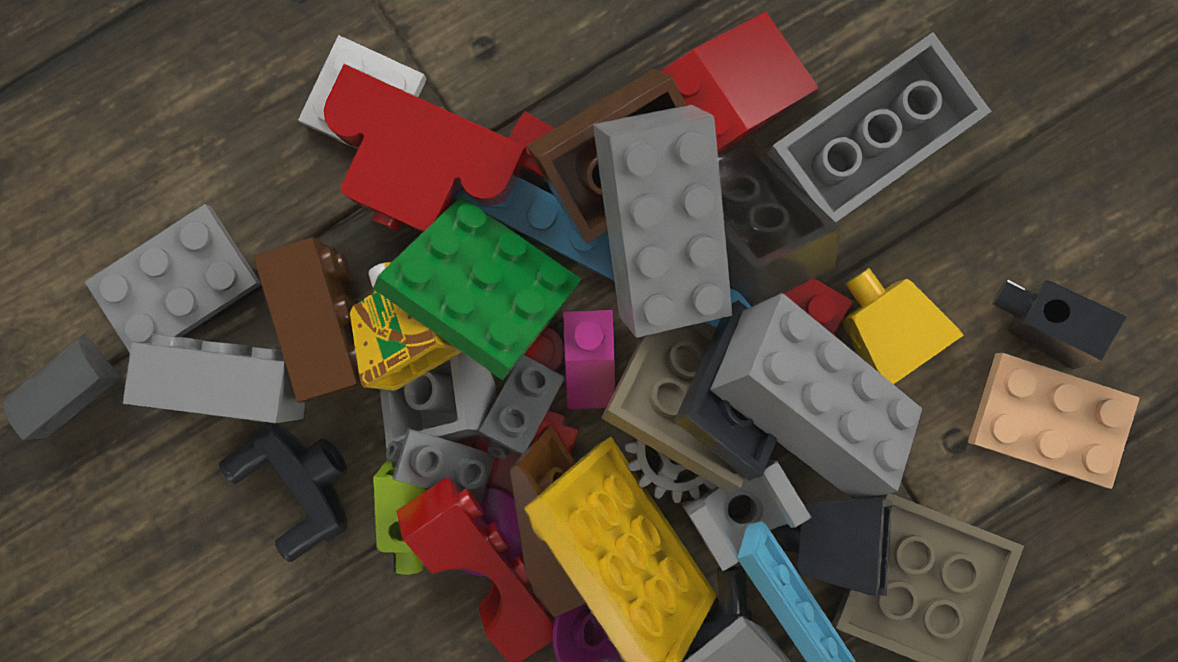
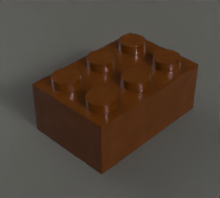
(570, 155)
(312, 317)

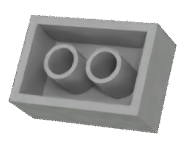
(211, 379)

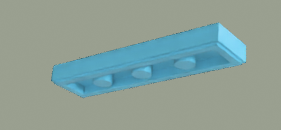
(789, 597)

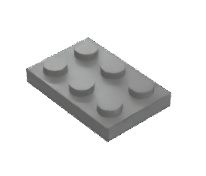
(174, 280)

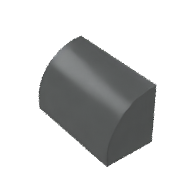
(59, 390)

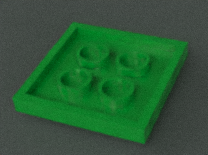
(478, 286)

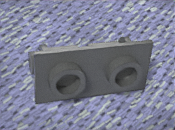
(520, 408)
(430, 459)

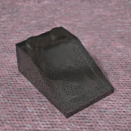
(771, 227)

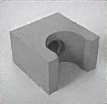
(771, 501)

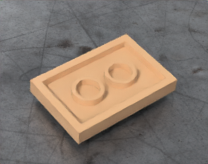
(1053, 420)

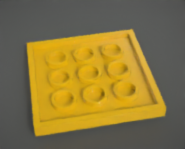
(623, 557)

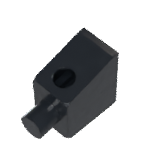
(1076, 326)
(843, 543)

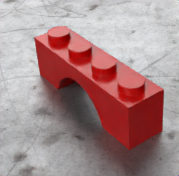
(448, 534)

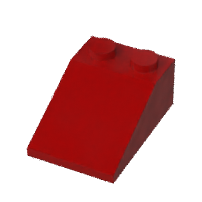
(742, 79)

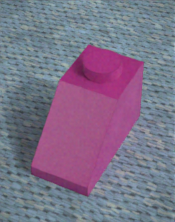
(589, 358)

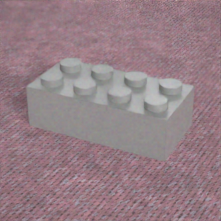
(880, 128)
(664, 218)
(818, 398)

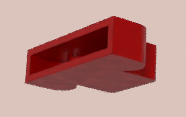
(415, 153)

